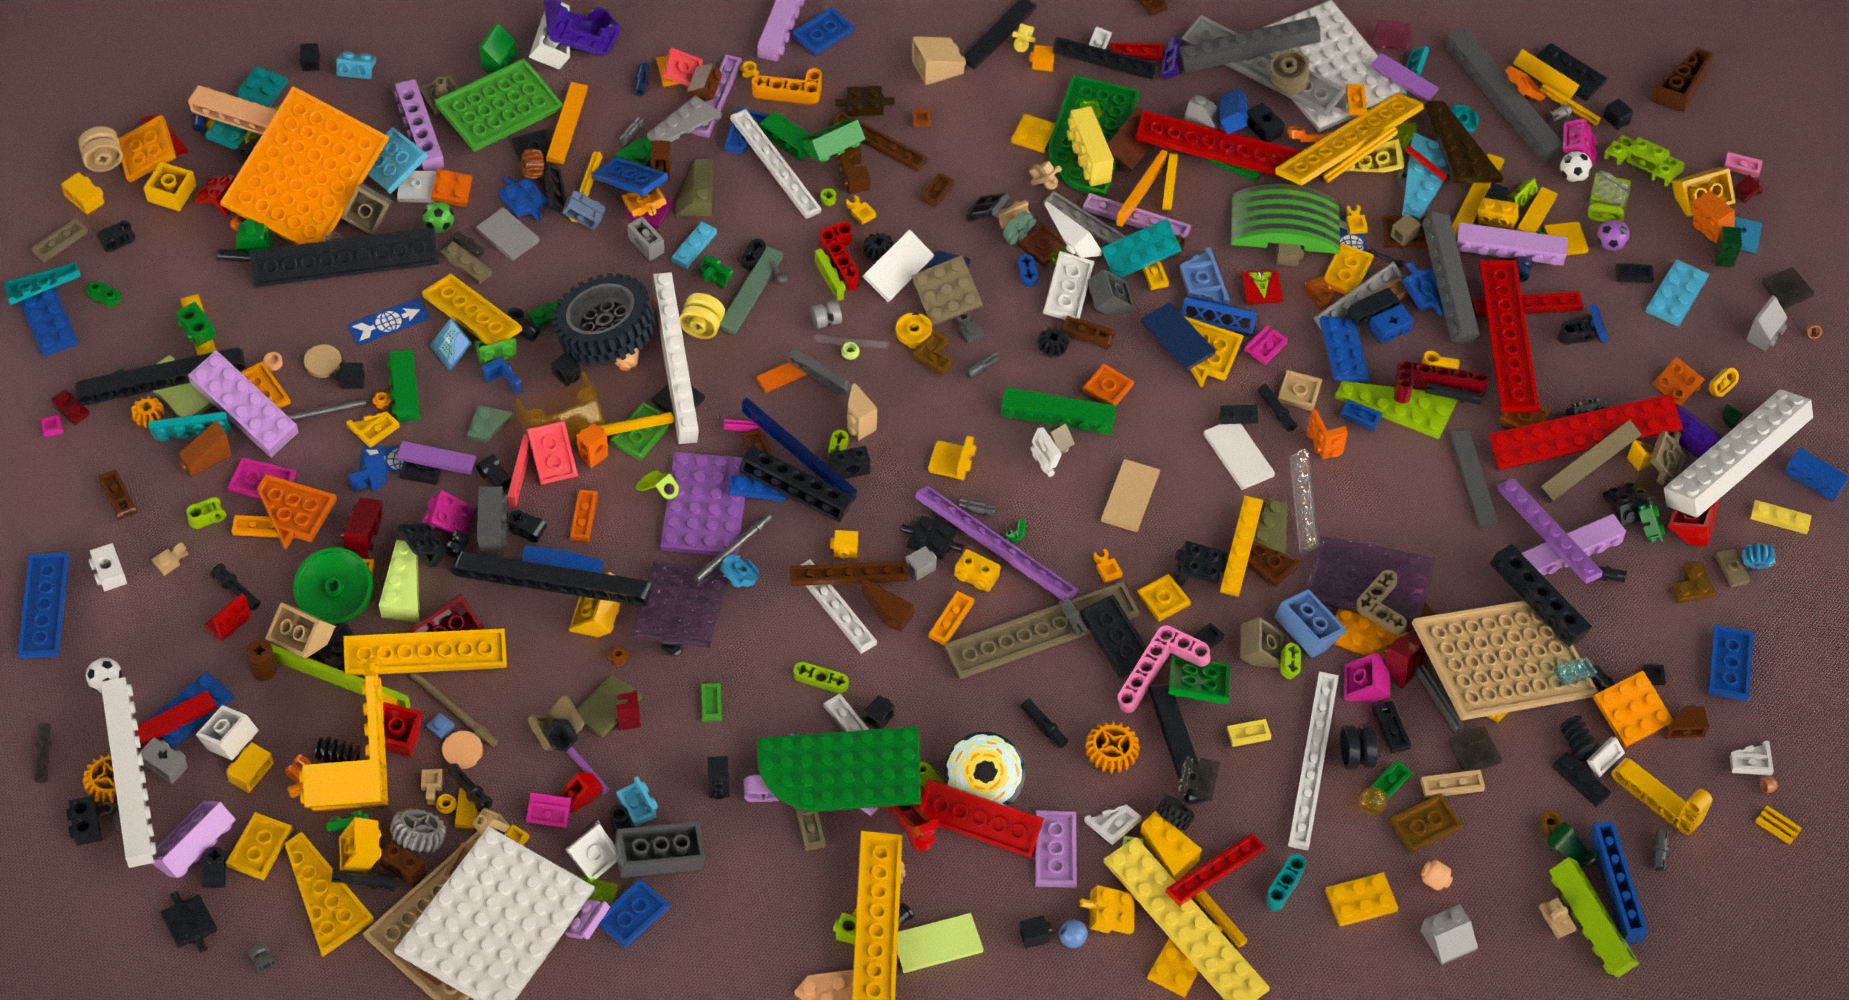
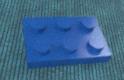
(823, 31)
(633, 913)

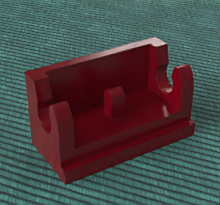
(628, 713)

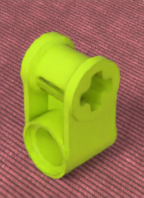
(205, 513)

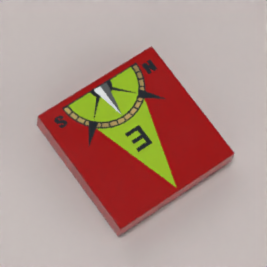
(1261, 287)

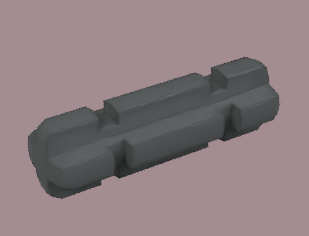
(631, 130)
(977, 507)

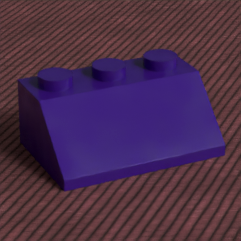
(1696, 434)

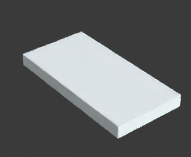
(898, 265)
(1068, 286)
(1239, 454)

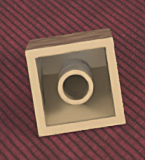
(936, 58)

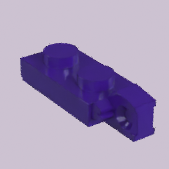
(1171, 59)

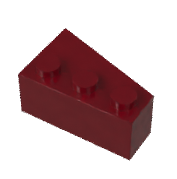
(362, 526)

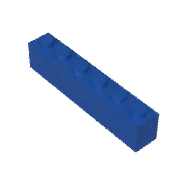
(1618, 882)

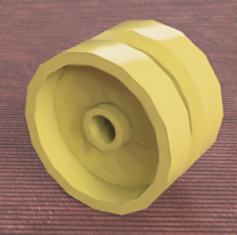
(701, 315)

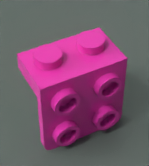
(448, 513)

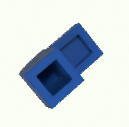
(373, 476)

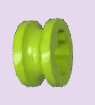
(828, 192)

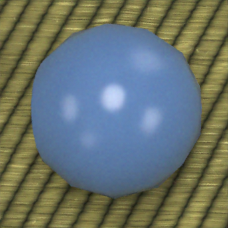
(1073, 933)

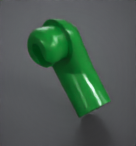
(1014, 536)

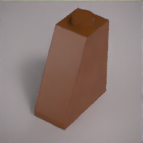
(205, 450)

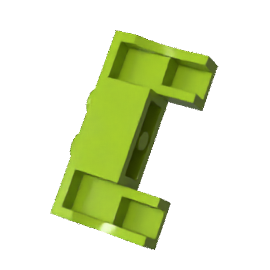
(1647, 157)

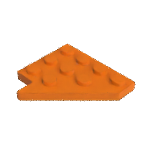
(294, 508)

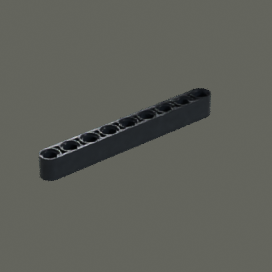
(147, 378)

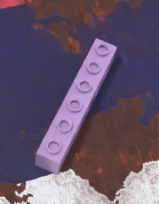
(418, 123)

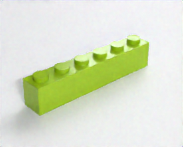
(1593, 917)

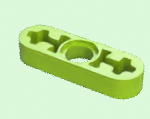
(805, 677)

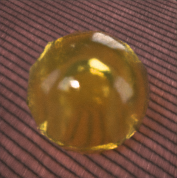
(1372, 799)

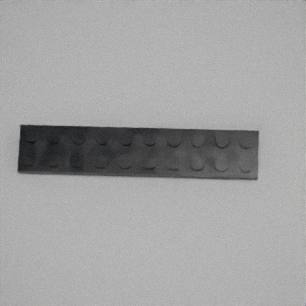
(344, 257)

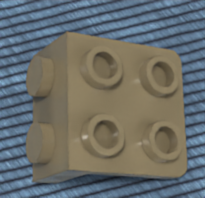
(561, 710)

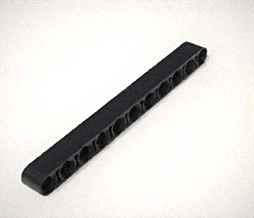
(552, 578)

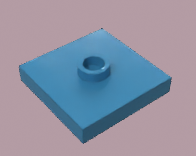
(1749, 232)

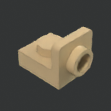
(491, 819)

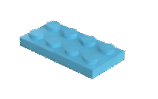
(1677, 293)

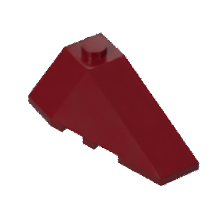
(451, 616)

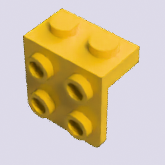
(952, 459)

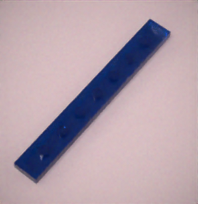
(796, 448)

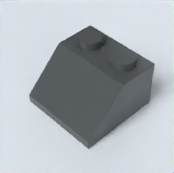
(1110, 293)

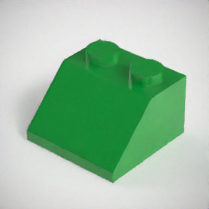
(497, 49)

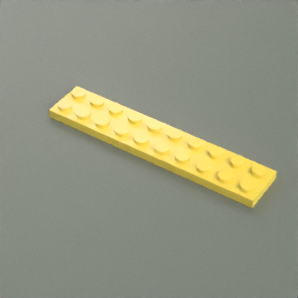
(1185, 924)

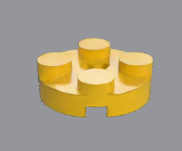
(911, 338)

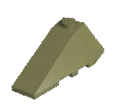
(696, 192)

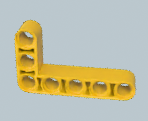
(1680, 814)

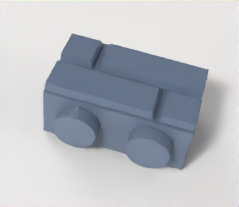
(583, 209)

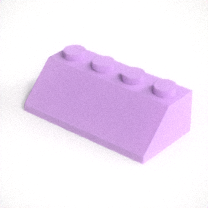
(192, 838)

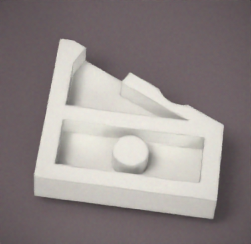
(1114, 823)

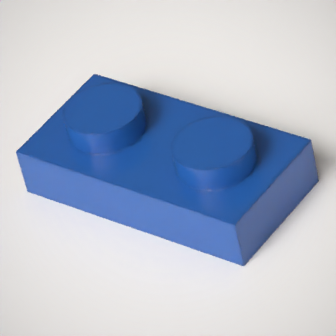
(1360, 415)

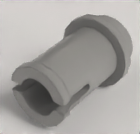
(1563, 111)

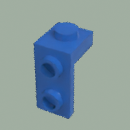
(497, 368)

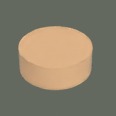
(273, 361)

